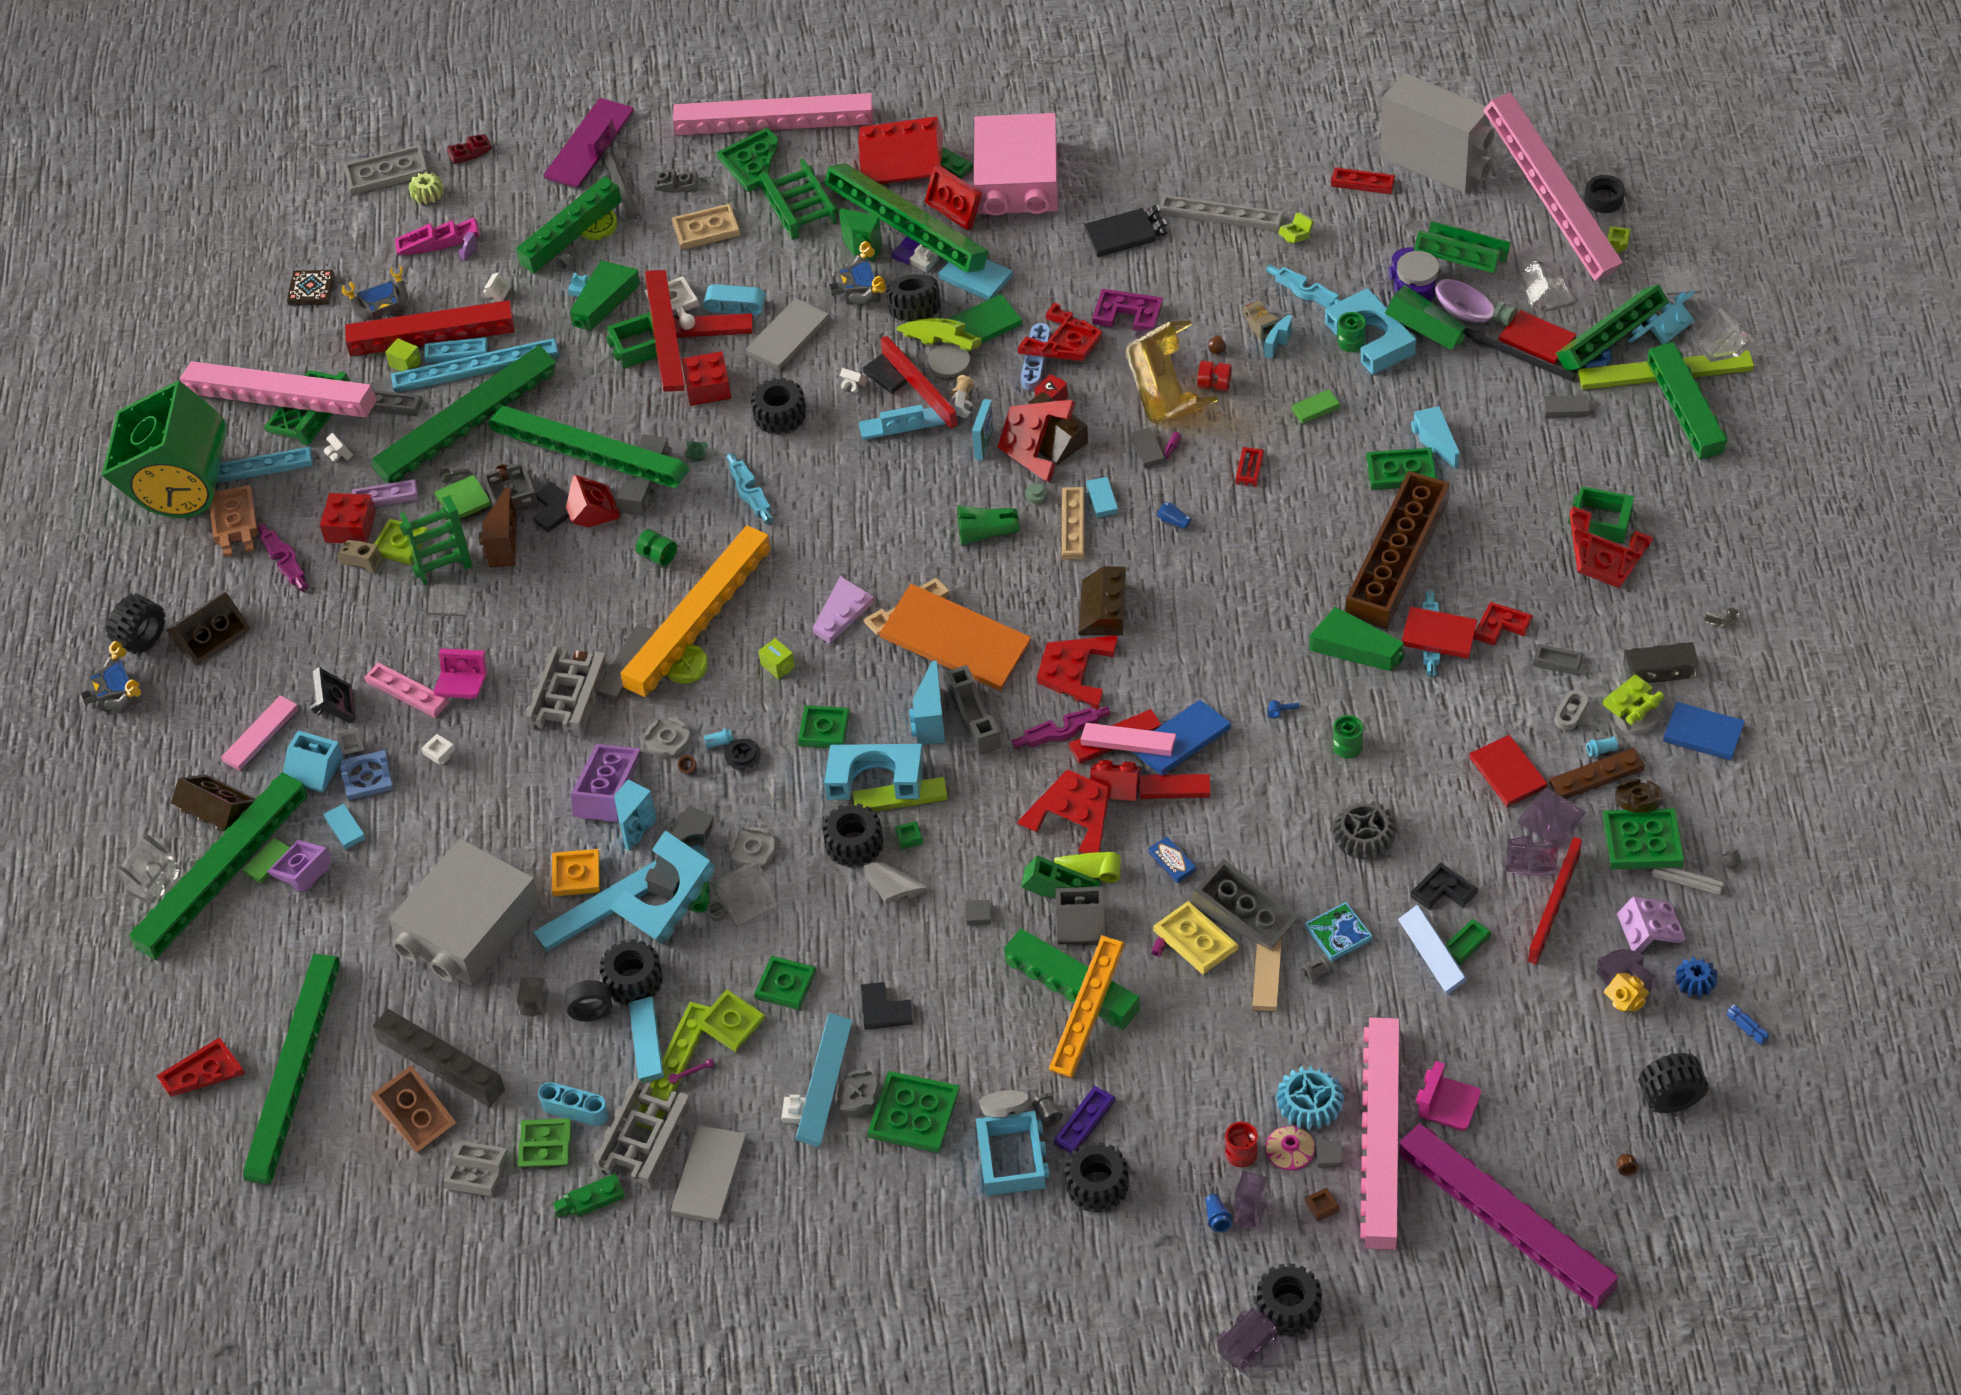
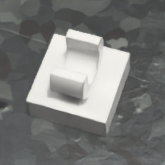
(924, 259)
(496, 287)
(852, 378)
(960, 404)
(337, 449)
(438, 749)
(792, 1109)

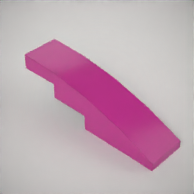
(431, 239)

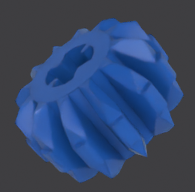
(1696, 977)

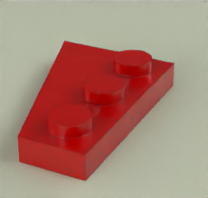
(202, 1068)

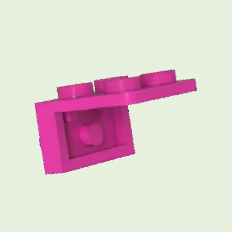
(461, 673)
(1446, 1099)

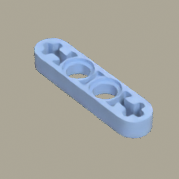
(1038, 370)

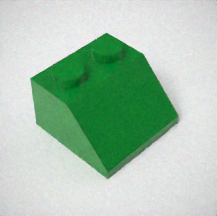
(858, 228)

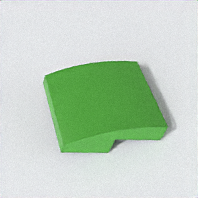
(466, 495)
(544, 1142)

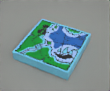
(983, 429)
(1338, 931)

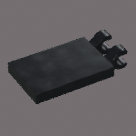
(1125, 230)

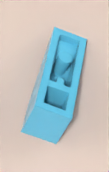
(1435, 433)

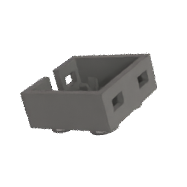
(518, 481)

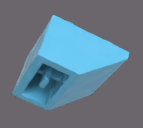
(312, 760)
(634, 812)

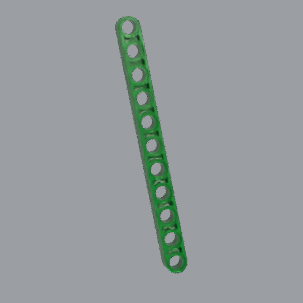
(589, 446)
(291, 1069)

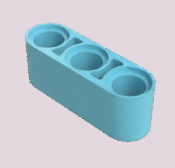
(734, 299)
(582, 1111)

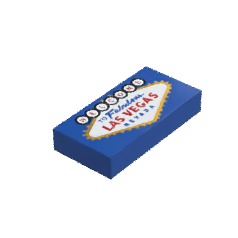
(1172, 859)

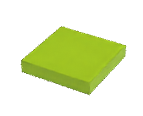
(395, 545)
(731, 1020)

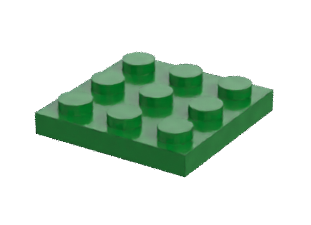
(1642, 839)
(913, 1111)

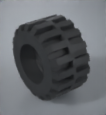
(913, 297)
(778, 406)
(136, 623)
(857, 849)
(630, 956)
(1673, 1083)
(1097, 1159)
(1294, 1281)

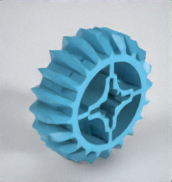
(1320, 1089)

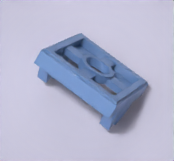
(383, 785)

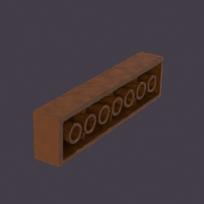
(1397, 549)

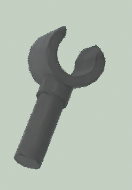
(447, 473)

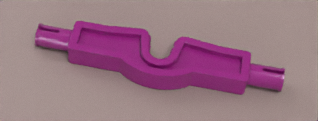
(288, 564)
(1050, 732)

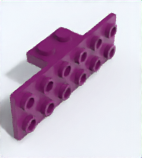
(588, 142)

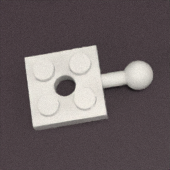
(683, 301)

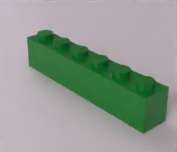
(568, 224)
(1612, 327)
(1686, 400)
(1066, 976)

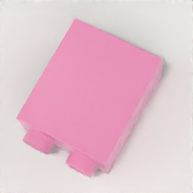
(1016, 163)

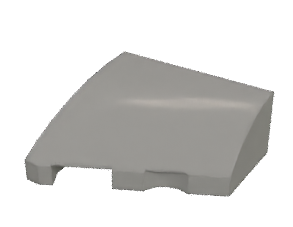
(891, 882)

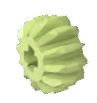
(426, 188)

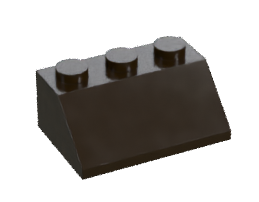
(1061, 436)
(1103, 602)
(208, 628)
(210, 800)

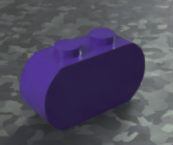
(1425, 291)

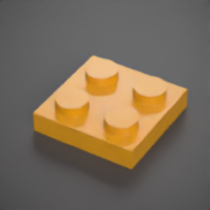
(575, 872)

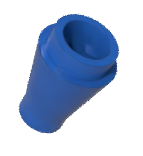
(1173, 515)
(1218, 1215)

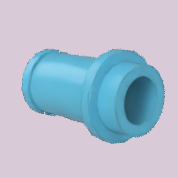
(720, 738)
(1602, 746)

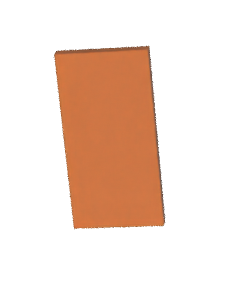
(955, 636)

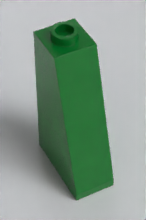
(603, 293)
(1425, 318)
(1355, 641)

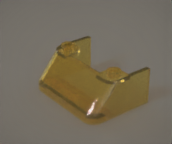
(1156, 375)

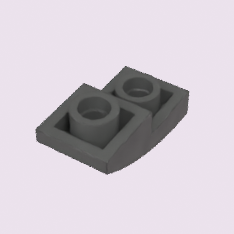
(671, 182)

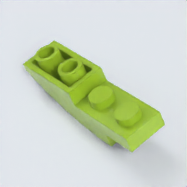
(940, 329)

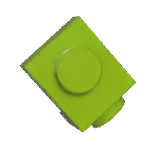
(1298, 230)

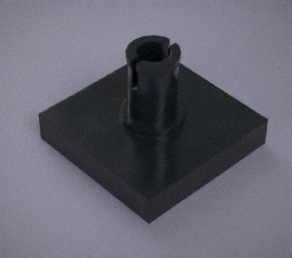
(333, 696)

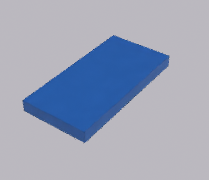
(1193, 730)

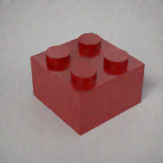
(706, 378)
(347, 517)

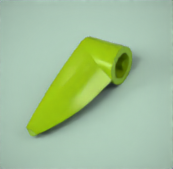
(1095, 865)

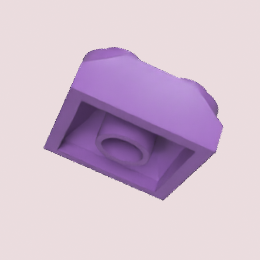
(301, 865)

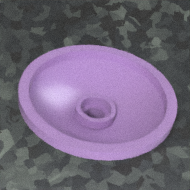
(1464, 301)

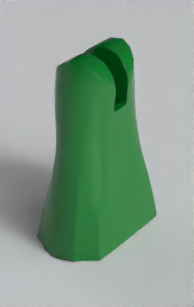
(984, 523)

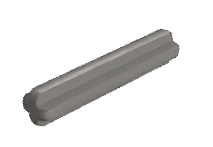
(1689, 879)

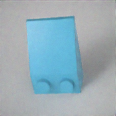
(926, 714)

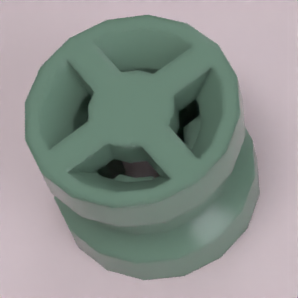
(1504, 313)

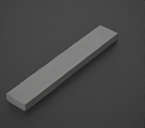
(1221, 212)

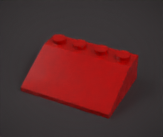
(900, 150)

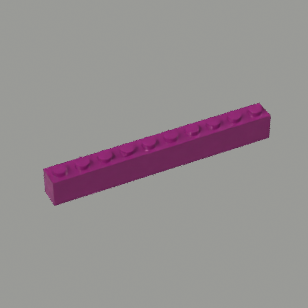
(1508, 1216)

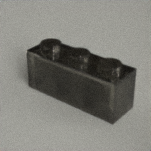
(1662, 662)

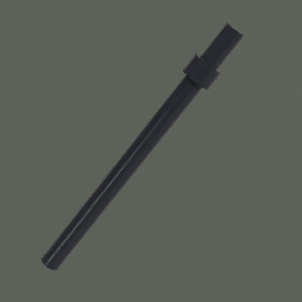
(1480, 337)

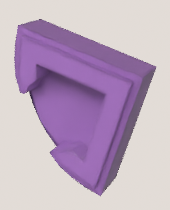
(469, 246)

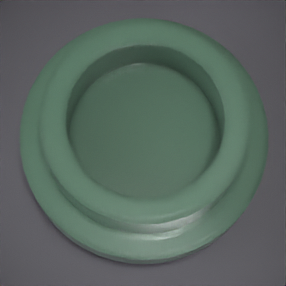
(1036, 493)

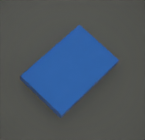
(1703, 731)

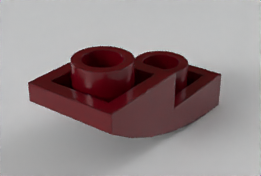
(473, 148)

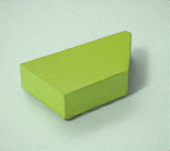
(1619, 238)

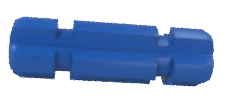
(1747, 1024)

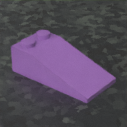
(601, 779)

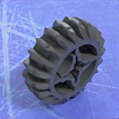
(1366, 836)

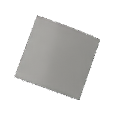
(475, 1168)

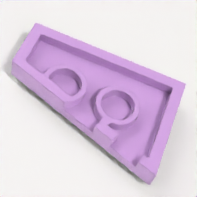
(841, 610)

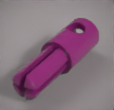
(1172, 444)
(1158, 947)

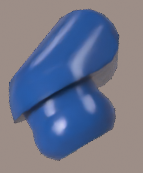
(1604, 360)

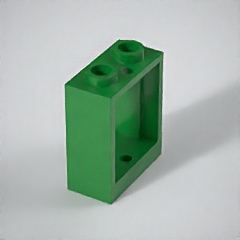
(628, 328)
(1607, 501)

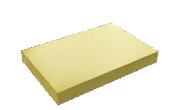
(1195, 937)

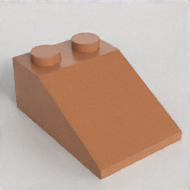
(412, 1109)

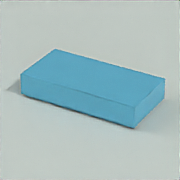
(1102, 497)
(344, 826)

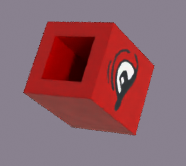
(1053, 387)

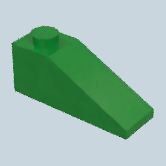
(1045, 876)

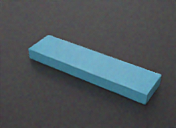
(646, 1040)

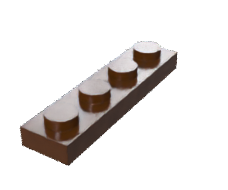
(1597, 774)

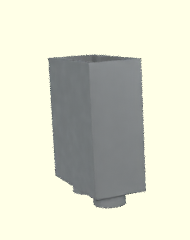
(1435, 133)
(464, 913)

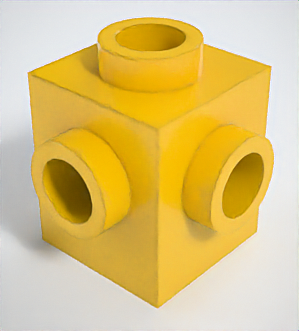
(1627, 992)

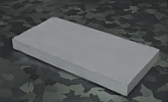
(385, 169)
(787, 334)
(708, 1174)

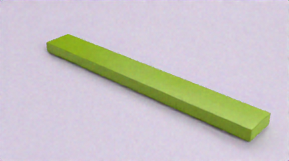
(1641, 373)

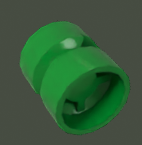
(1351, 331)
(655, 547)
(1348, 736)

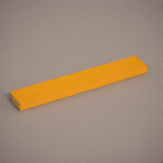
(1087, 1007)

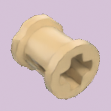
(962, 384)

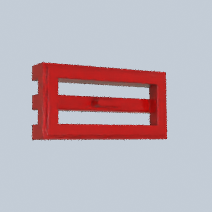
(1247, 479)

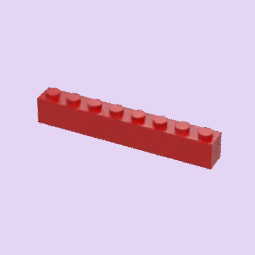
(430, 327)

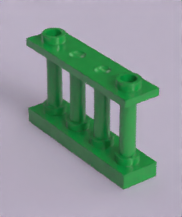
(785, 211)
(1463, 246)
(457, 540)

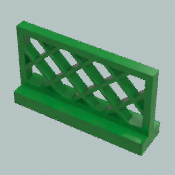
(306, 426)

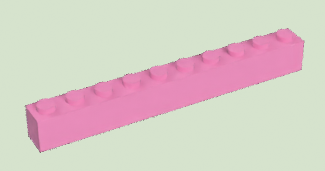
(773, 113)
(1552, 186)
(279, 389)
(1381, 1135)

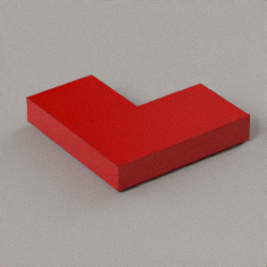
(1501, 618)

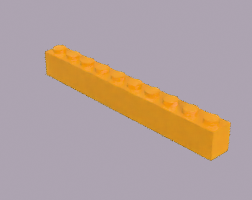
(695, 611)

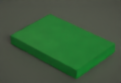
(989, 318)
(1390, 467)

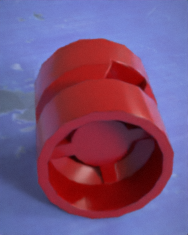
(1207, 372)
(1241, 1144)

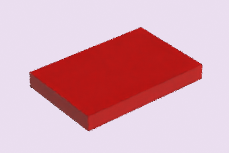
(953, 197)
(1536, 336)
(1439, 632)
(1508, 770)

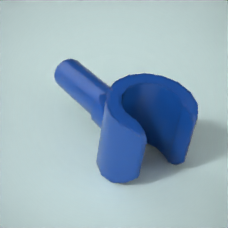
(1275, 708)

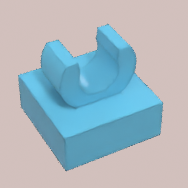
(577, 284)

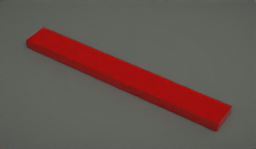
(664, 331)

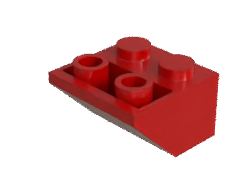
(1120, 779)

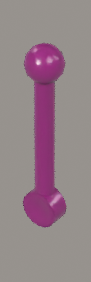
(673, 1078)

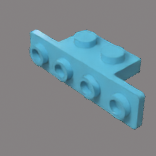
(1669, 323)
(899, 421)

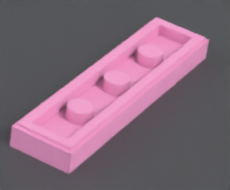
(406, 690)
(259, 733)
(1128, 739)

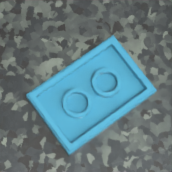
(982, 283)

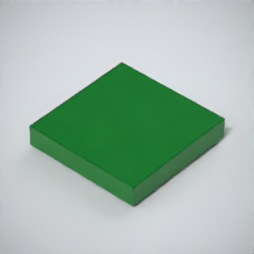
(823, 726)
(785, 983)

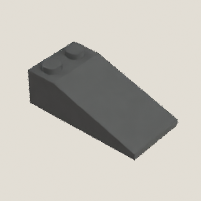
(1243, 905)

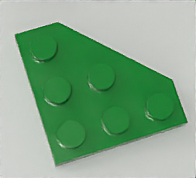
(750, 158)

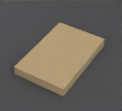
(705, 226)

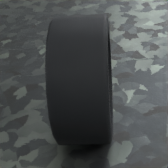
(1604, 182)
(588, 990)

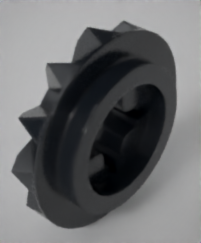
(745, 746)

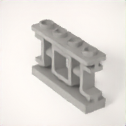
(583, 696)
(660, 1141)

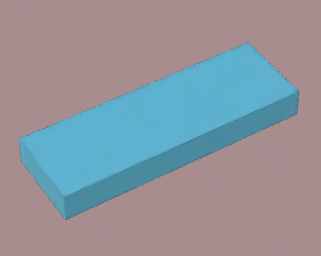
(454, 350)

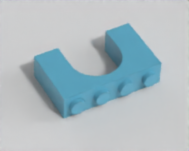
(1391, 347)
(849, 760)
(692, 871)

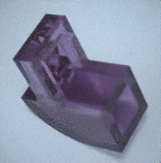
(1624, 962)

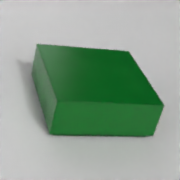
(908, 835)

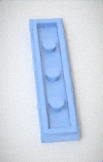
(1432, 949)

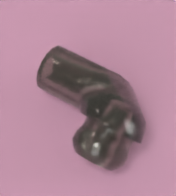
(1722, 620)

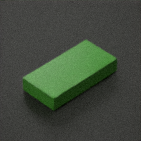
(1315, 406)
(264, 860)

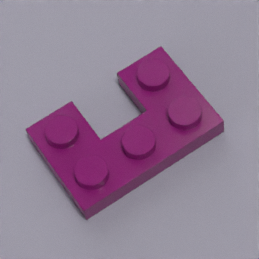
(1145, 307)

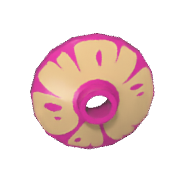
(1287, 1156)

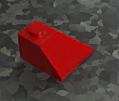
(590, 502)

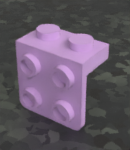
(1649, 921)

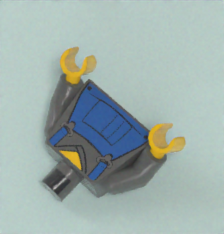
(858, 280)
(381, 300)
(112, 683)

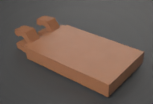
(234, 518)

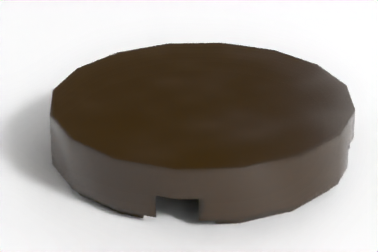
(1638, 796)

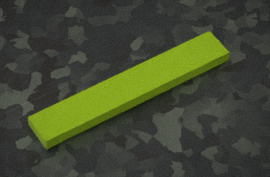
(677, 1055)

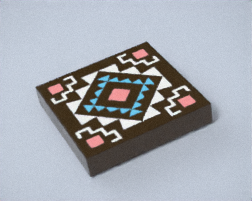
(310, 287)

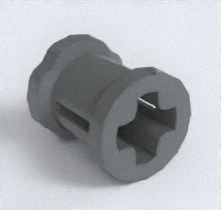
(1316, 968)
(1047, 1109)

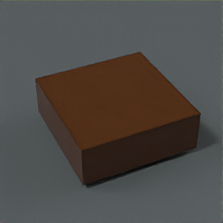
(1322, 1204)

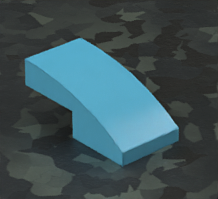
(1278, 335)

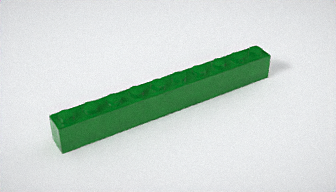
(906, 218)
(463, 415)
(218, 866)

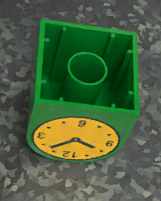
(167, 452)

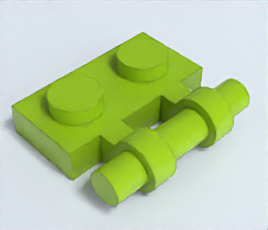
(1629, 695)

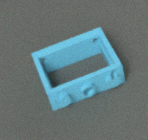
(1006, 1125)

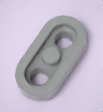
(1569, 711)

